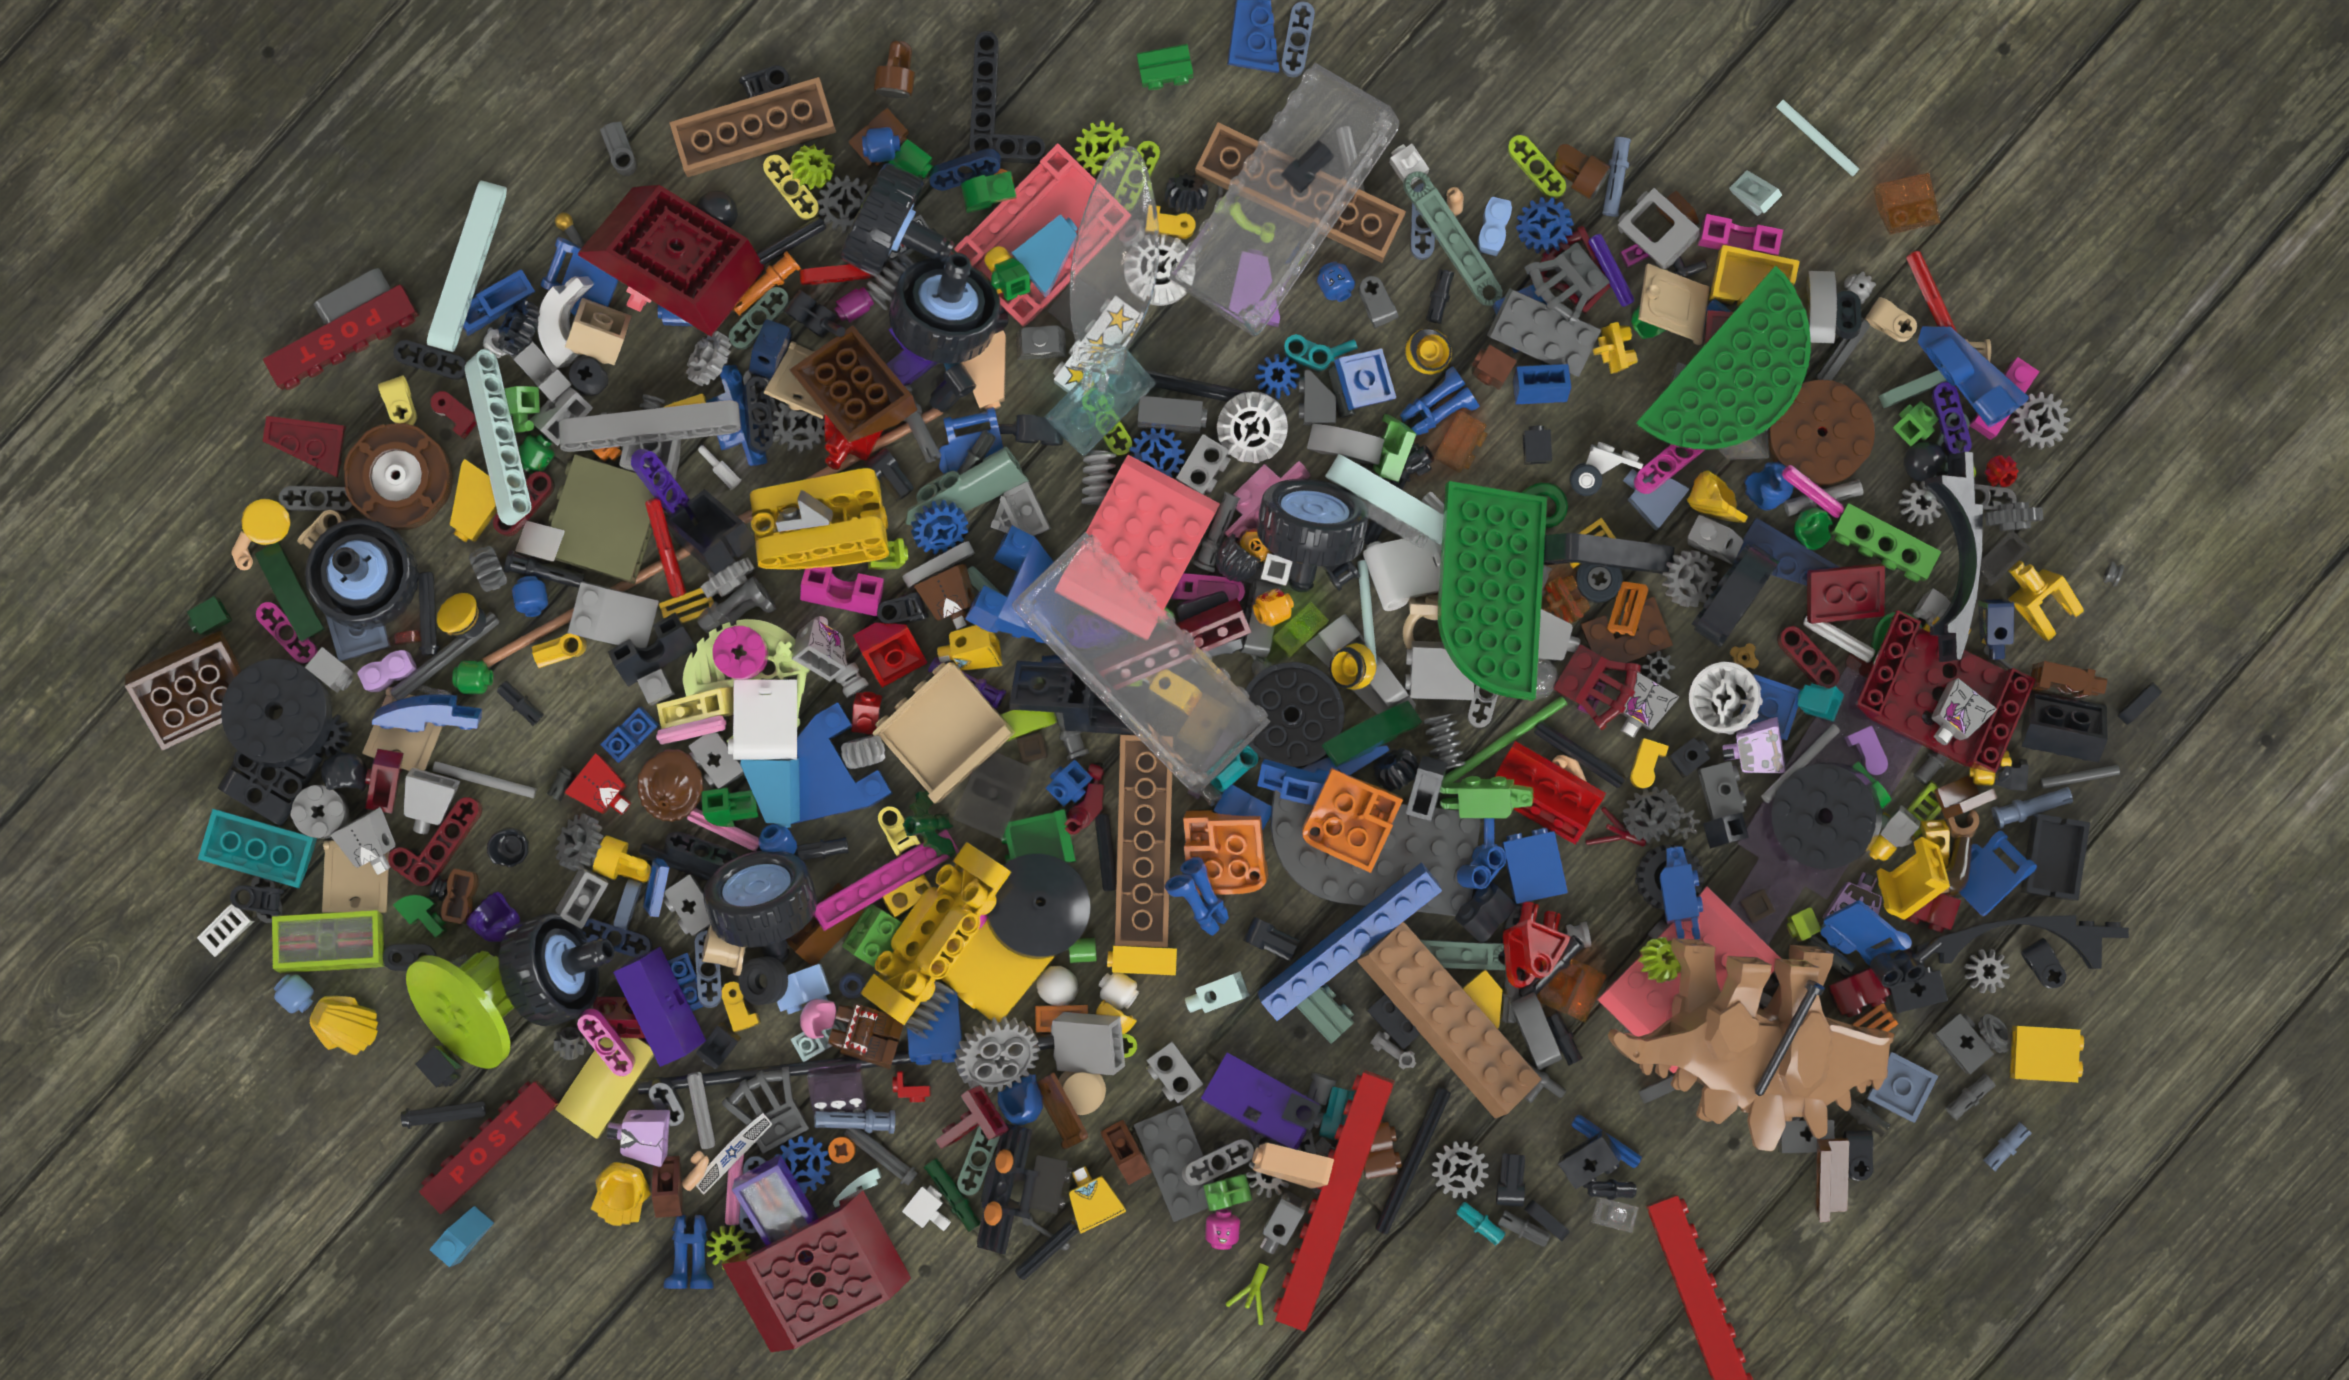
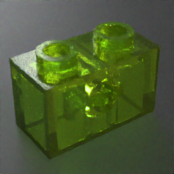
(1300, 629)

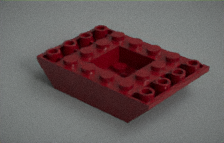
(694, 283)

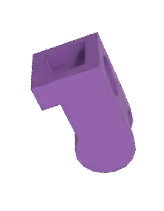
(1869, 749)

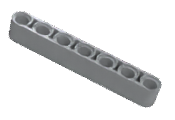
(649, 426)

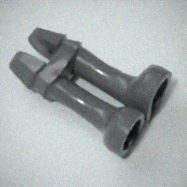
(747, 597)

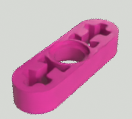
(268, 624)
(588, 1032)

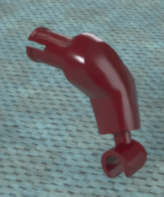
(1085, 811)

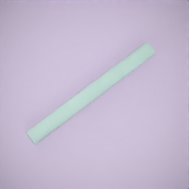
(1817, 137)
(1366, 607)

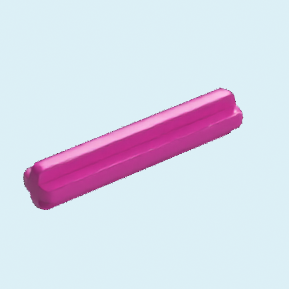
(1813, 491)

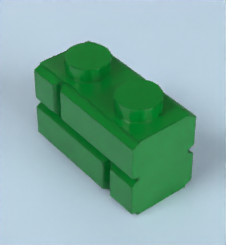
(1165, 66)

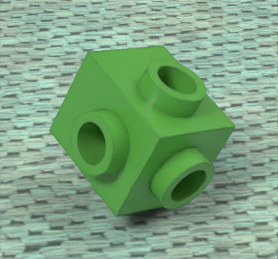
(1916, 423)

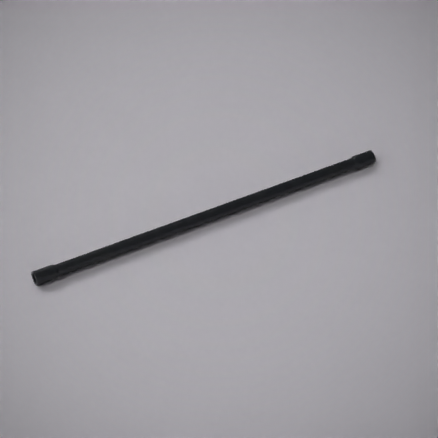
(1045, 1041)

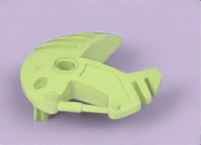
(703, 675)

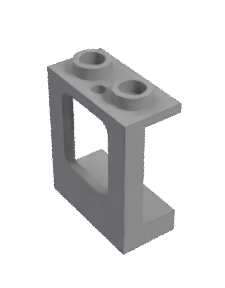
(1673, 243)

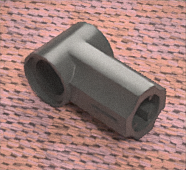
(619, 147)

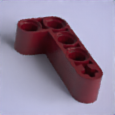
(440, 838)

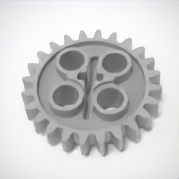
(997, 1054)

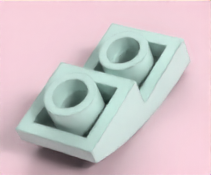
(811, 1047)
(866, 1180)

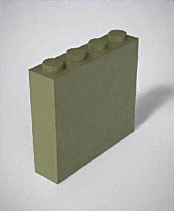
(602, 519)

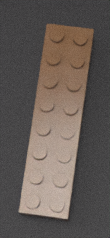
(1364, 225)
(1142, 846)
(1449, 1020)

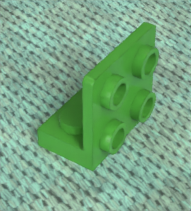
(872, 934)

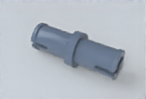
(2007, 1146)

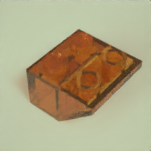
(1907, 203)

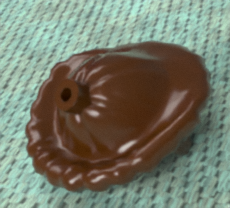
(670, 785)

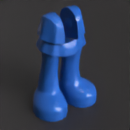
(1463, 399)
(1184, 886)
(699, 1276)

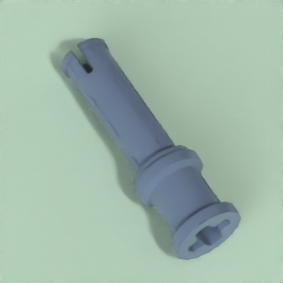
(2020, 810)
(868, 1121)

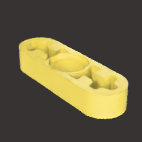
(797, 207)

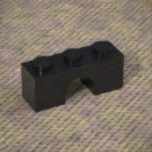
(636, 662)

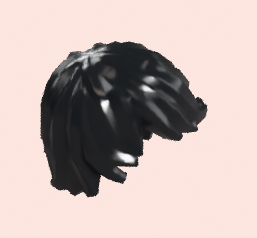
(1235, 561)

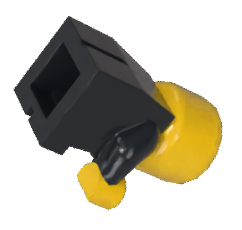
(2008, 775)

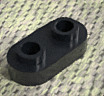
(1848, 317)
(409, 954)

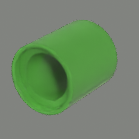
(1083, 951)

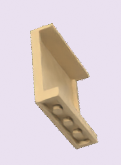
(944, 730)

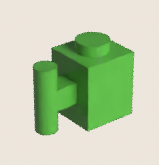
(521, 403)

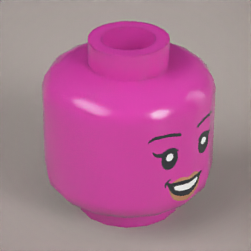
(1222, 1229)

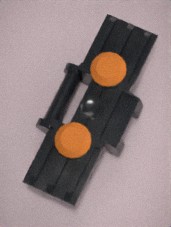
(998, 1185)

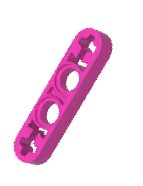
(1660, 477)

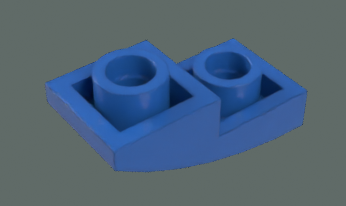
(629, 734)
(687, 979)

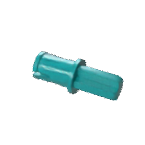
(1480, 1223)

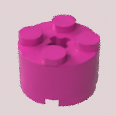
(733, 639)

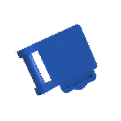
(603, 285)
(956, 451)
(1990, 877)
(1861, 928)

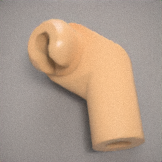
(1455, 200)
(241, 553)
(1570, 765)
(694, 1177)

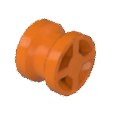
(838, 1145)

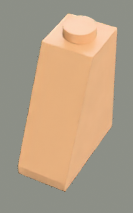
(989, 373)
(1292, 1165)

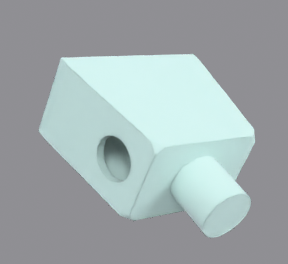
(1226, 989)

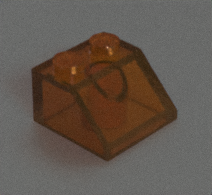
(1573, 990)

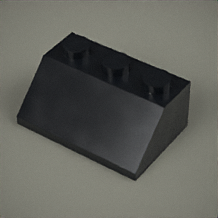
(2064, 726)

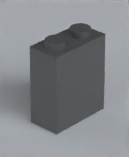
(1171, 414)

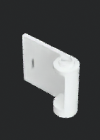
(1403, 570)
(764, 723)

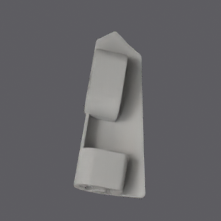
(1384, 689)

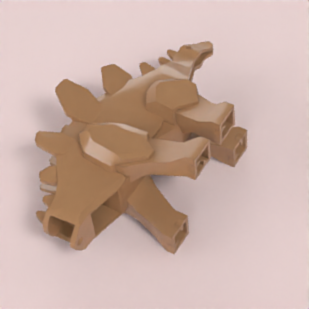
(1730, 1040)

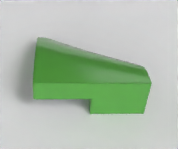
(1395, 450)

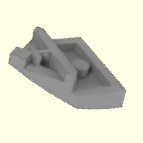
(1022, 510)

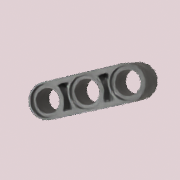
(351, 295)
(1260, 638)
(1536, 1031)

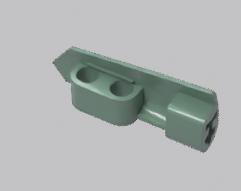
(972, 488)

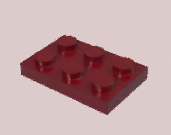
(1845, 593)

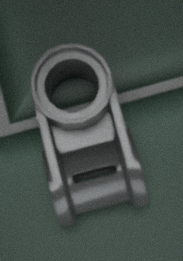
(1378, 306)

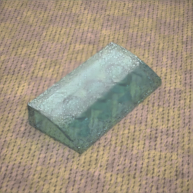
(1089, 415)

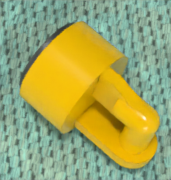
(614, 861)

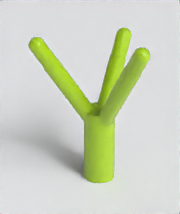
(1254, 1289)

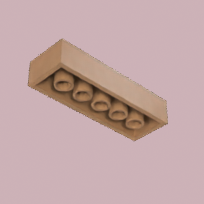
(752, 127)

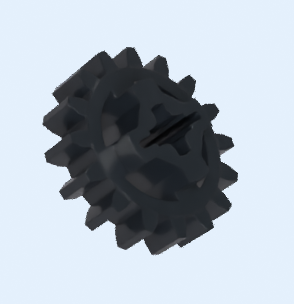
(518, 327)

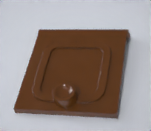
(1062, 1112)

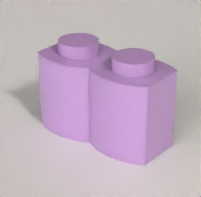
(380, 675)

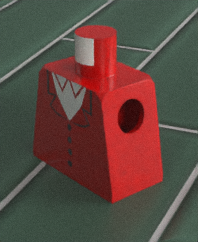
(599, 787)

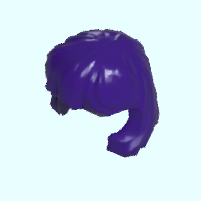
(493, 918)

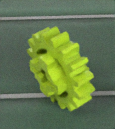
(1094, 141)

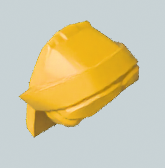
(1714, 498)
(344, 1024)
(620, 1194)

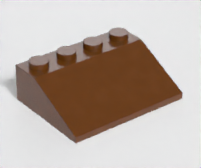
(854, 386)
(184, 689)

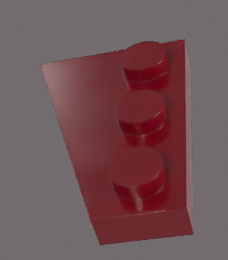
(307, 440)

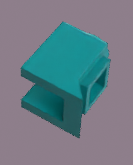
(1820, 701)

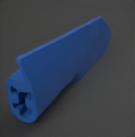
(1978, 380)

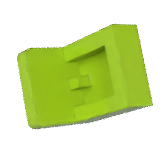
(897, 556)
(1803, 924)

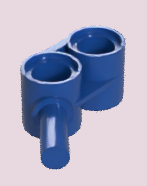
(1483, 866)

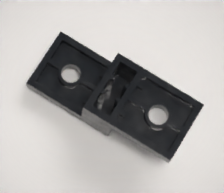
(1063, 694)

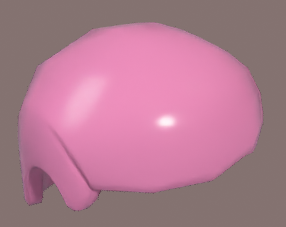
(816, 1017)

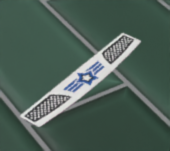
(733, 1152)

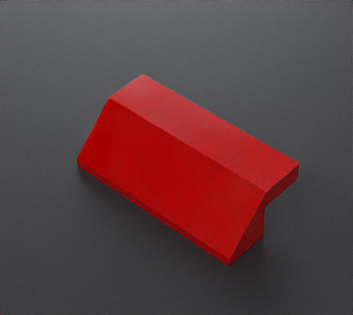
(1560, 798)

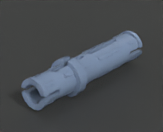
(1618, 166)

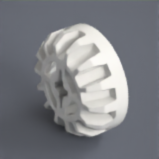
(1169, 292)
(1265, 407)
(1717, 683)

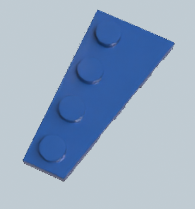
(1253, 36)

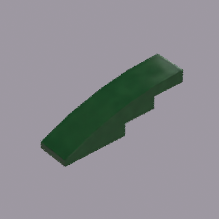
(289, 591)
(1371, 733)

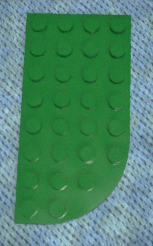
(1492, 586)

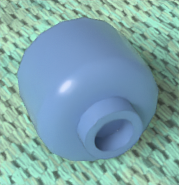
(293, 993)

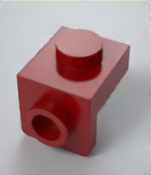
(866, 712)
(915, 1093)

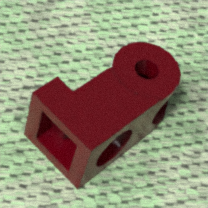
(449, 407)

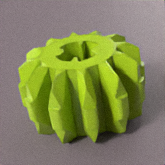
(812, 166)
(1659, 960)
(720, 1240)

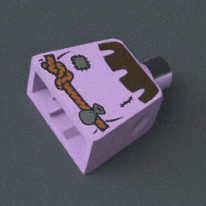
(1758, 748)
(1851, 893)

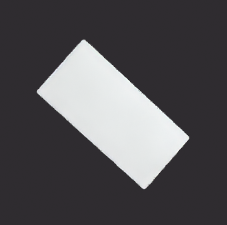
(540, 541)

